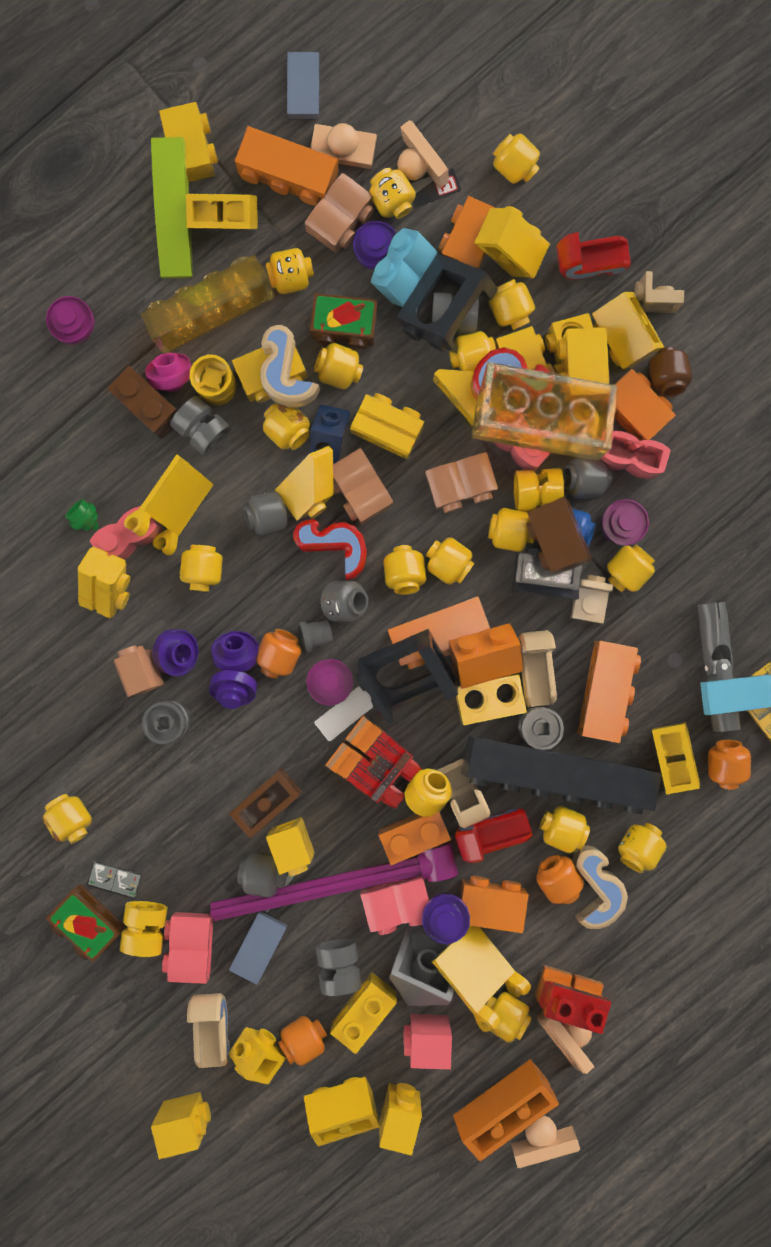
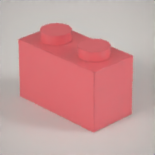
(428, 1041)

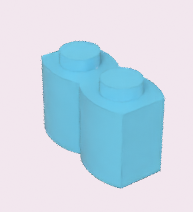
(403, 266)

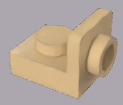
(661, 299)
(592, 599)

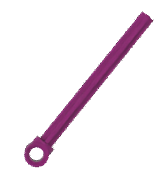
(433, 865)

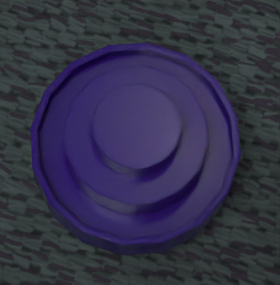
(372, 243)
(235, 651)
(175, 652)
(232, 688)
(445, 918)

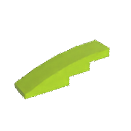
(170, 192)

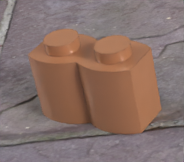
(340, 213)
(462, 482)
(360, 487)
(138, 671)

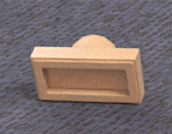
(346, 144)
(420, 157)
(569, 1040)
(544, 1143)

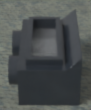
(532, 578)

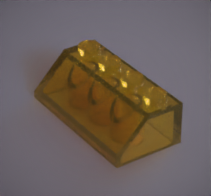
(207, 304)
(545, 412)

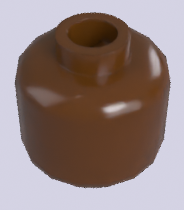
(670, 372)

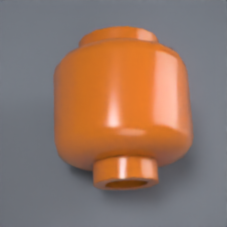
(278, 653)
(729, 764)
(559, 879)
(302, 1040)

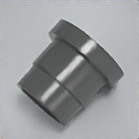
(315, 634)

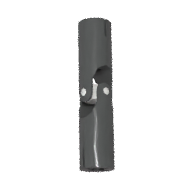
(713, 634)

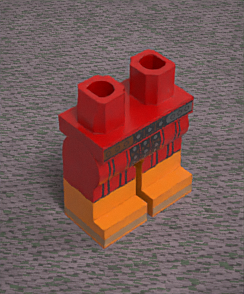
(378, 773)
(572, 1004)

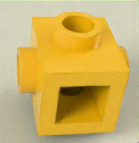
(257, 1055)

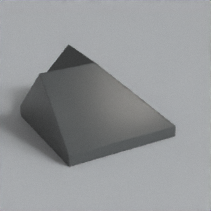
(415, 973)

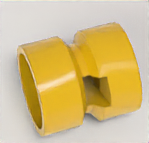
(213, 380)
(537, 489)
(143, 928)

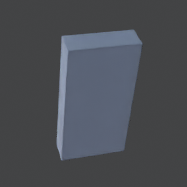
(303, 85)
(258, 947)

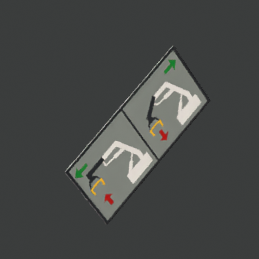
(114, 879)

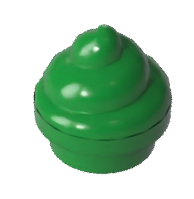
(83, 516)

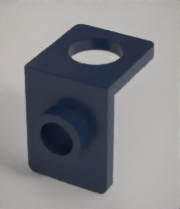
(329, 428)

